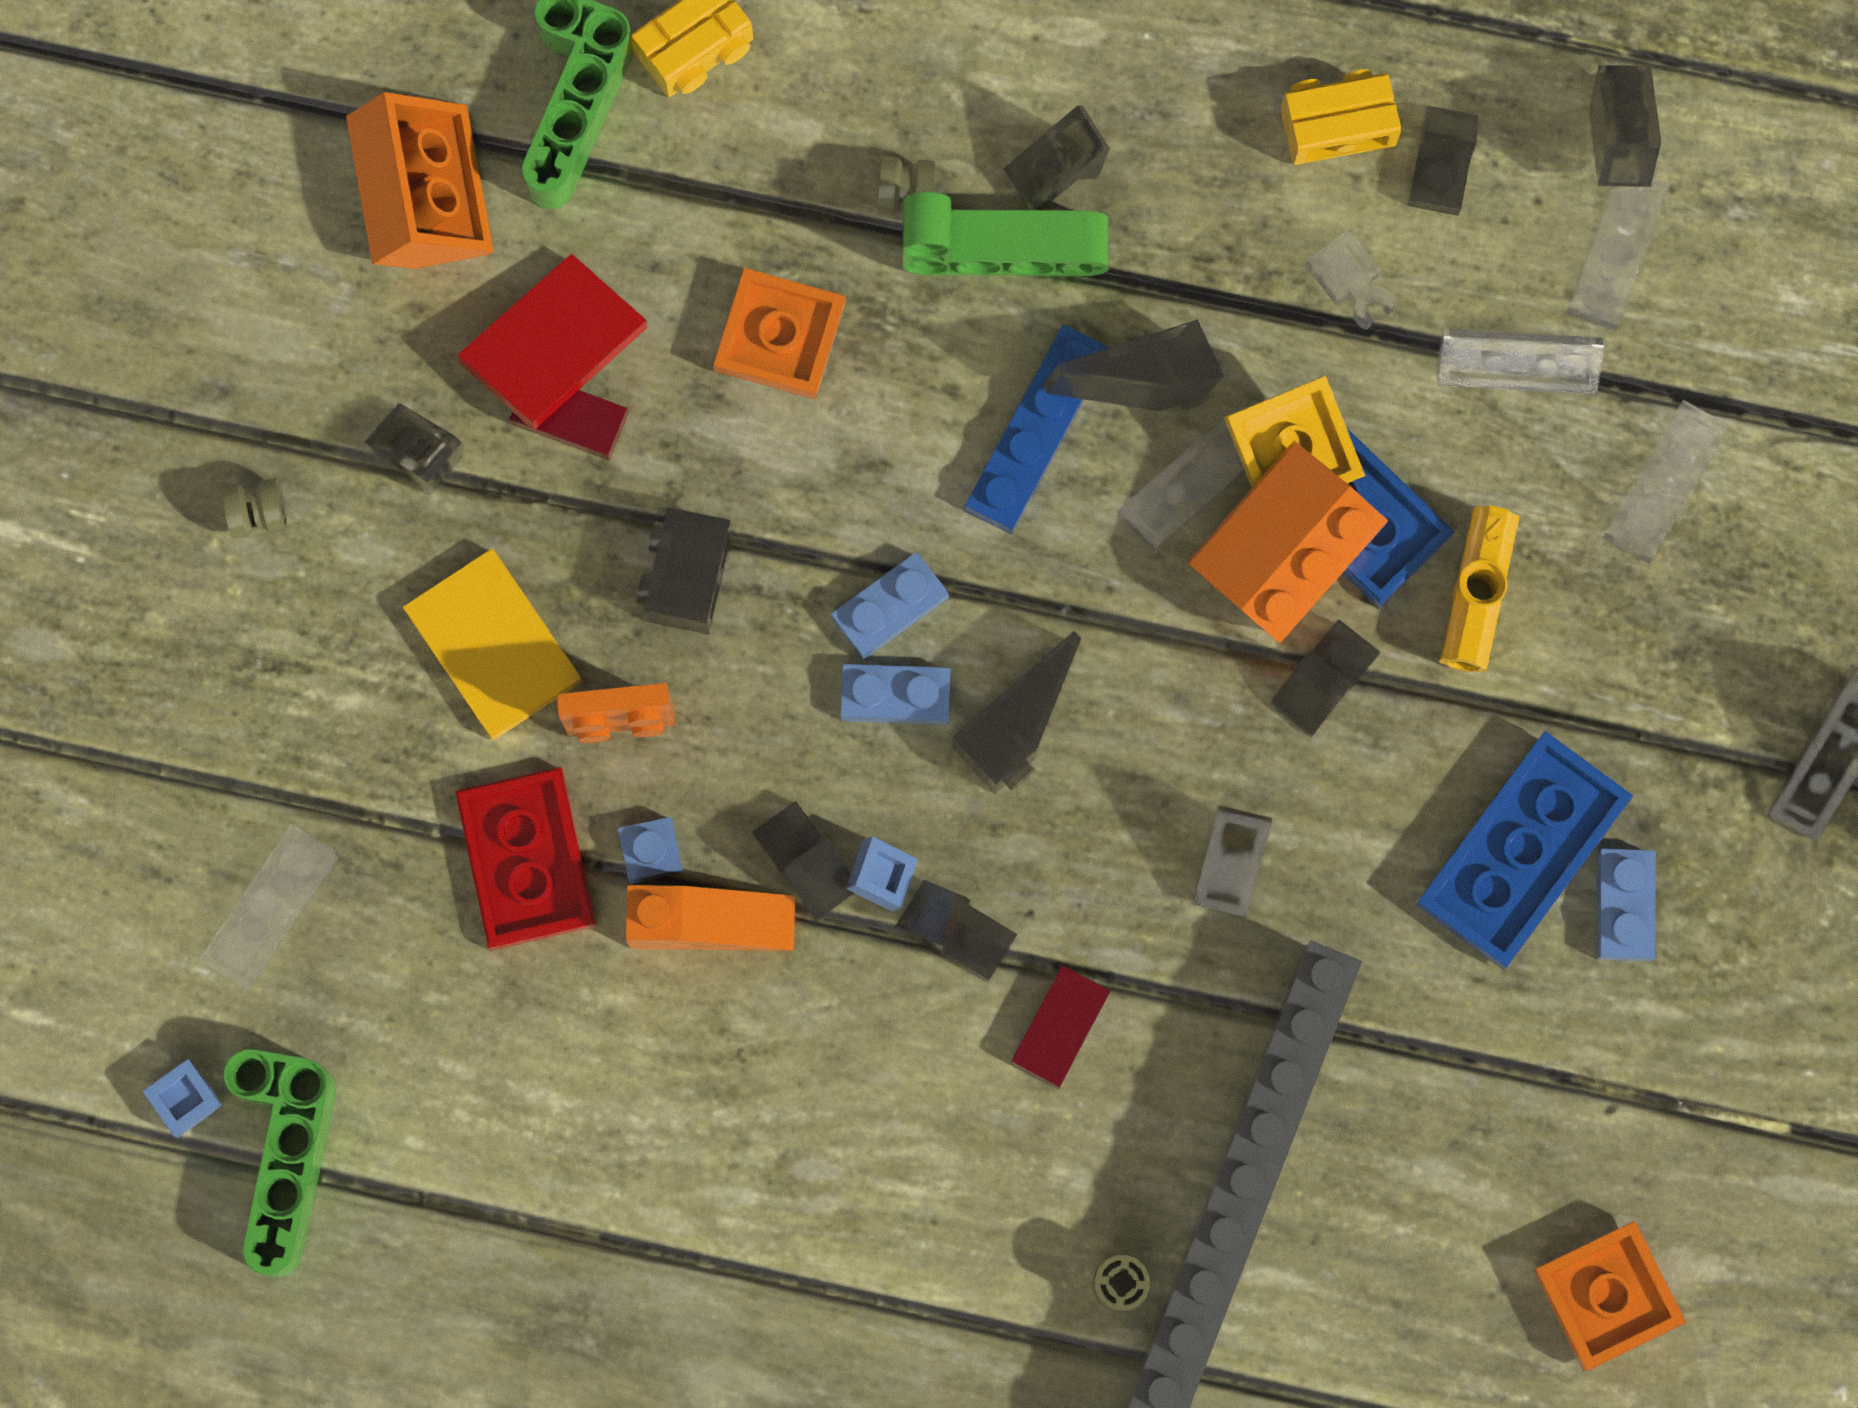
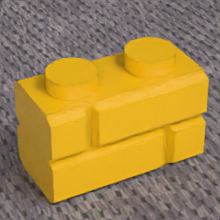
(690, 41)
(1340, 117)

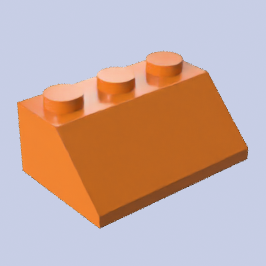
(418, 181)
(1287, 541)

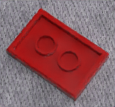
(552, 341)
(525, 858)

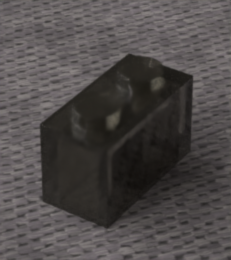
(1624, 126)
(686, 570)

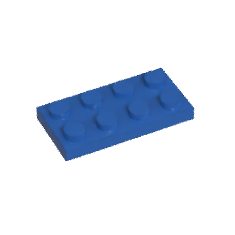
(1524, 850)

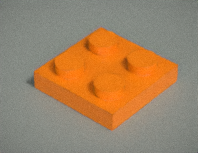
(779, 333)
(598, 712)
(1609, 1296)

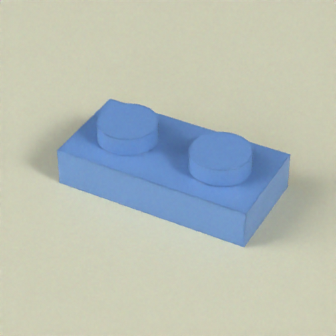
(889, 606)
(895, 694)
(1626, 905)

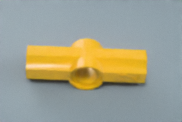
(1486, 558)

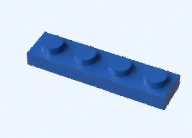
(1029, 439)

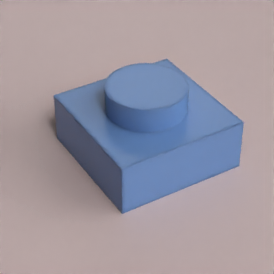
(650, 850)
(882, 874)
(182, 1098)

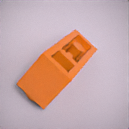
(708, 919)

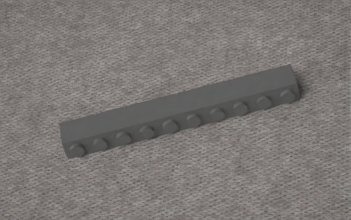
(1245, 1180)

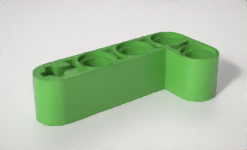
(567, 103)
(1001, 240)
(276, 1164)

